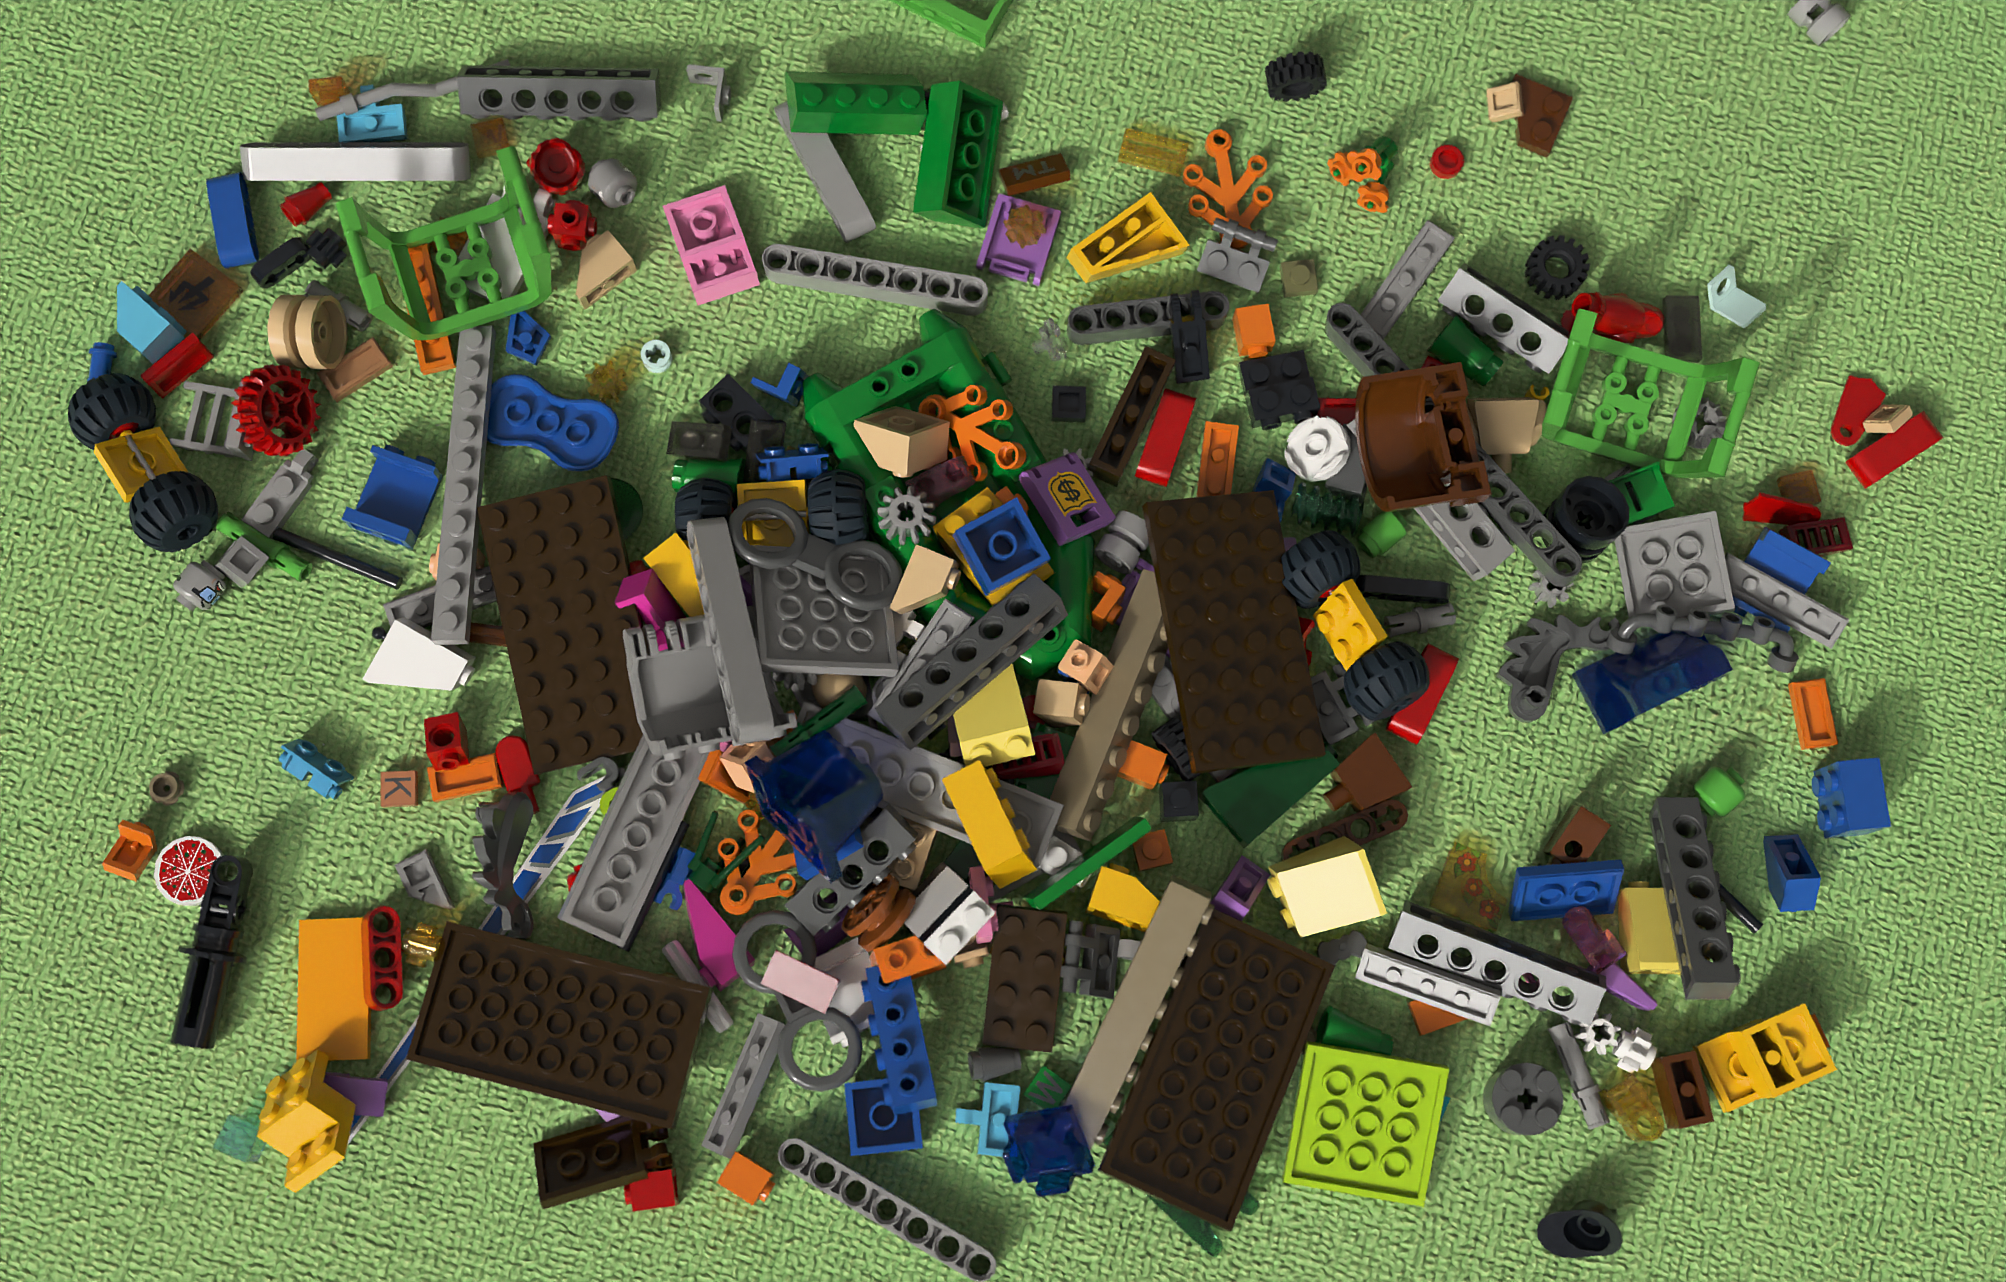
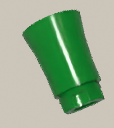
(1460, 344)
(726, 471)
(1344, 1031)

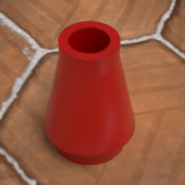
(303, 205)

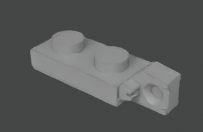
(282, 494)

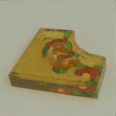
(1465, 889)

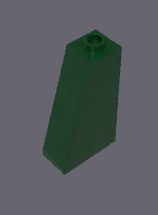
(1264, 793)

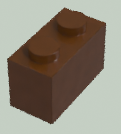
(1681, 1090)

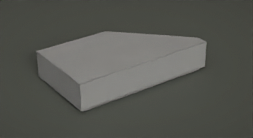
(423, 880)

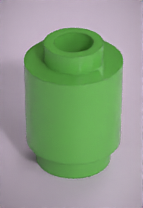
(1382, 533)

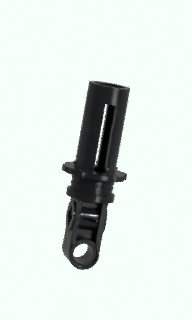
(212, 954)

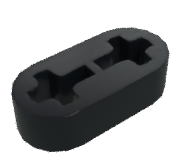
(280, 262)

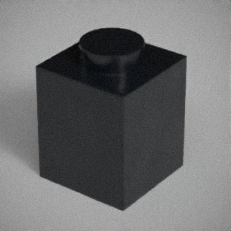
(1178, 801)

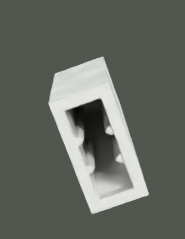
(413, 660)

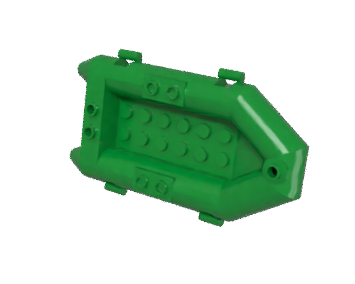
(945, 367)

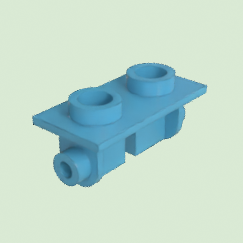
(303, 758)

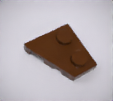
(1543, 116)

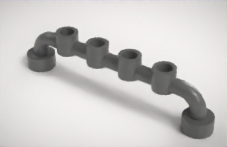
(1697, 624)

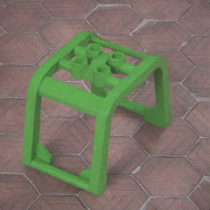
(527, 241)
(1715, 461)

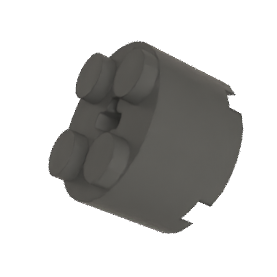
(1514, 1117)

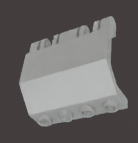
(680, 689)

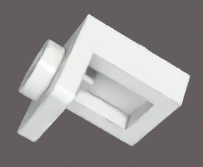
(1057, 857)

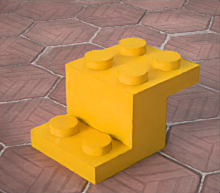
(1764, 1058)
(306, 1120)

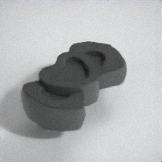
(1342, 948)

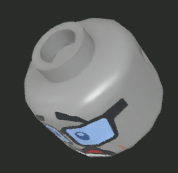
(199, 586)

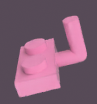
(983, 887)

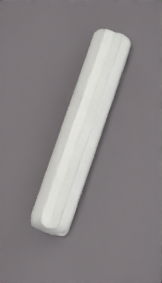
(688, 972)

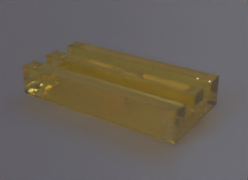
(1149, 163)

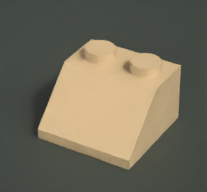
(904, 439)

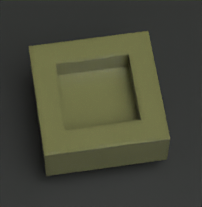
(1298, 278)

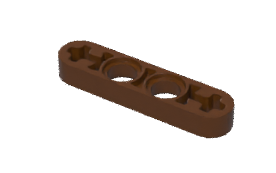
(1342, 827)

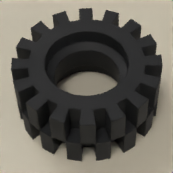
(1295, 76)
(1565, 251)
(1171, 740)

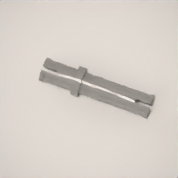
(1581, 1082)

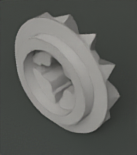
(1713, 417)

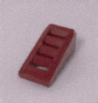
(1792, 531)
(1042, 766)

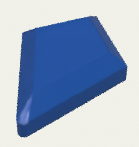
(526, 338)

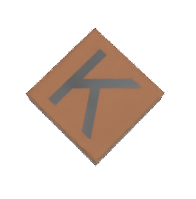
(399, 789)

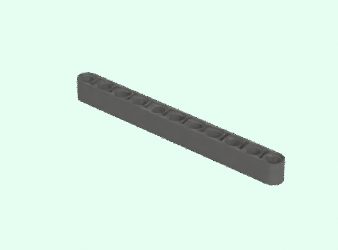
(1498, 508)

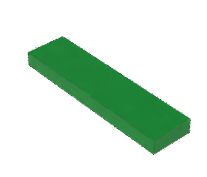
(1088, 862)

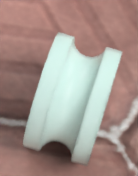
(650, 348)

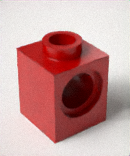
(444, 730)
(654, 1192)

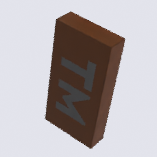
(1034, 174)

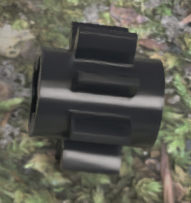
(326, 248)

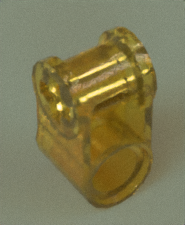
(1631, 1107)

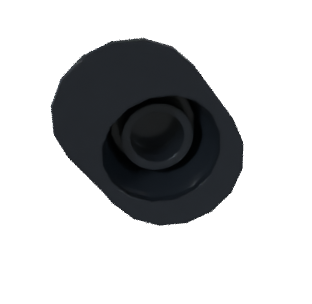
(1581, 1231)

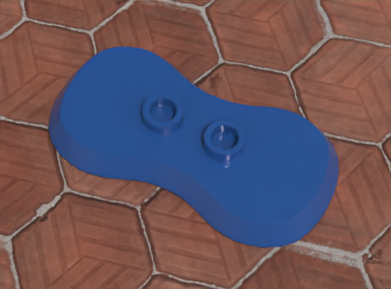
(568, 431)

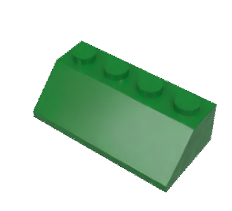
(855, 103)
(958, 155)

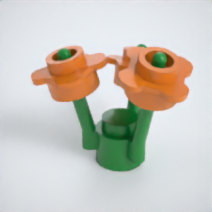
(1370, 162)

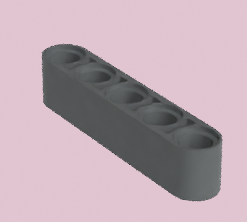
(1132, 325)

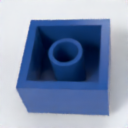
(1001, 546)
(1851, 798)
(874, 1125)

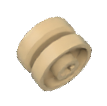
(307, 331)

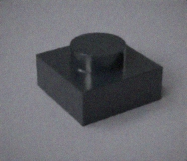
(1069, 403)

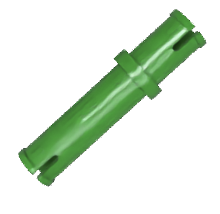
(278, 553)

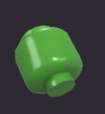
(1719, 791)

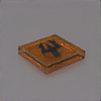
(195, 293)

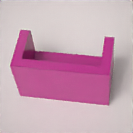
(651, 600)

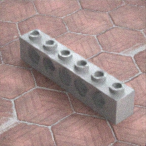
(1456, 534)

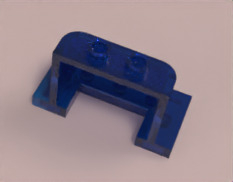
(1654, 673)
(816, 797)

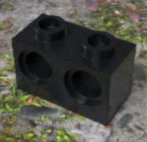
(741, 412)

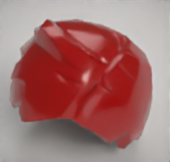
(556, 166)

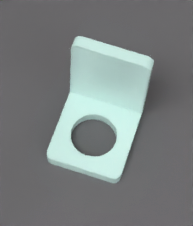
(1732, 301)

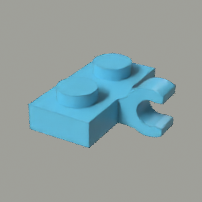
(373, 123)
(997, 1103)

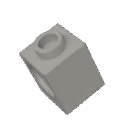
(241, 561)

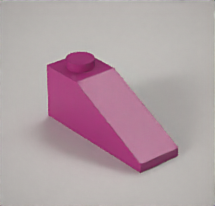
(711, 939)

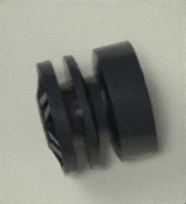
(1589, 515)

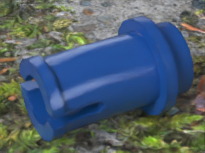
(101, 359)

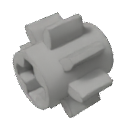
(1546, 595)

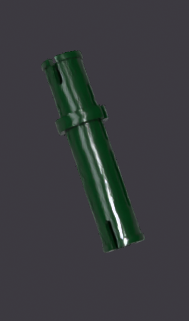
(823, 720)

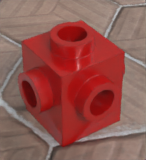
(572, 225)

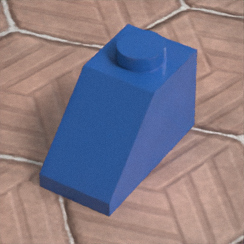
(1791, 873)

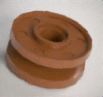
(879, 913)

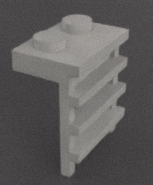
(233, 442)

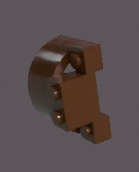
(1414, 452)

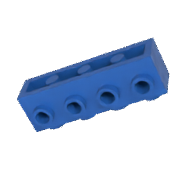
(901, 1041)

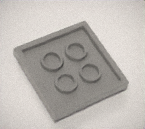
(1675, 565)

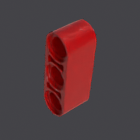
(1165, 437)
(1894, 450)
(1414, 719)
(391, 943)

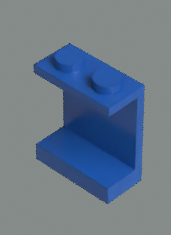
(395, 497)
(1784, 562)

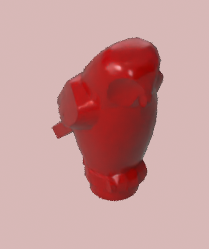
(1617, 316)

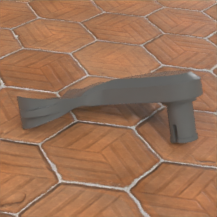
(1538, 658)
(505, 830)

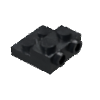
(1278, 390)

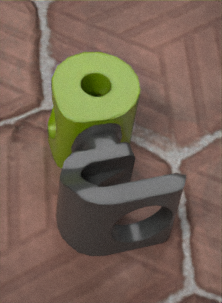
(607, 784)

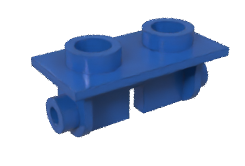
(778, 462)

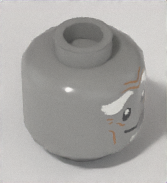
(612, 183)

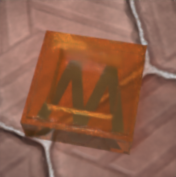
(489, 137)
(1799, 487)

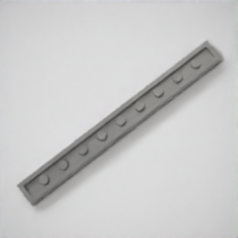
(463, 487)

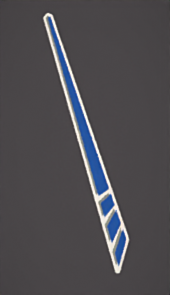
(531, 875)

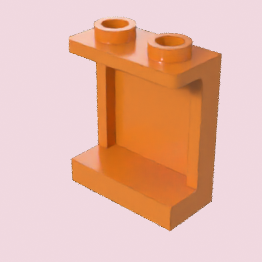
(905, 959)

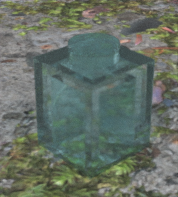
(240, 1138)

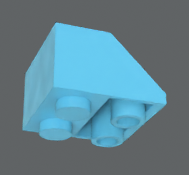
(146, 324)

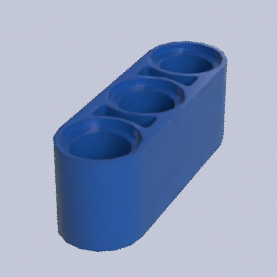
(232, 220)

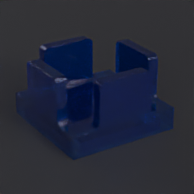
(1046, 1149)

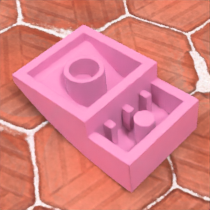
(711, 245)

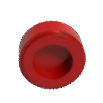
(1446, 161)

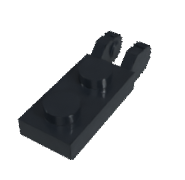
(1189, 340)

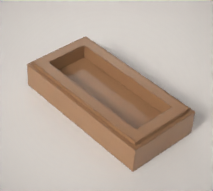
(355, 369)

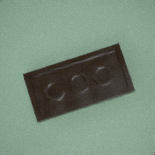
(1024, 978)

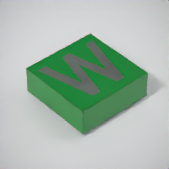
(1047, 1089)

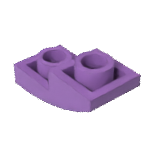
(365, 1092)

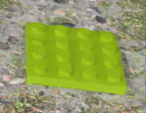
(1365, 1123)

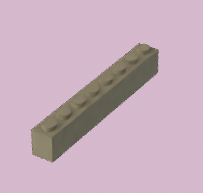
(1113, 714)
(1137, 1004)

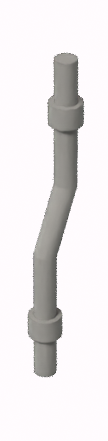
(349, 104)

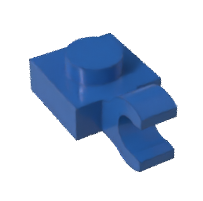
(676, 876)

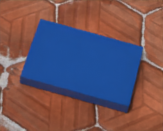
(1557, 888)

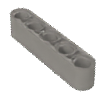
(829, 179)

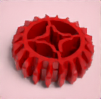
(263, 410)

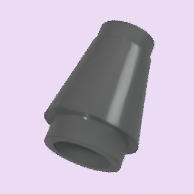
(992, 1062)

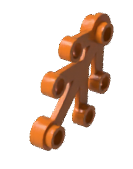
(1227, 193)
(968, 431)
(761, 863)

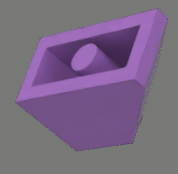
(1240, 889)

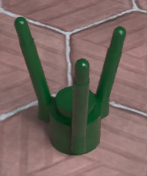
(709, 873)

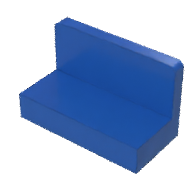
(789, 388)

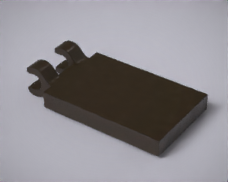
(598, 1159)

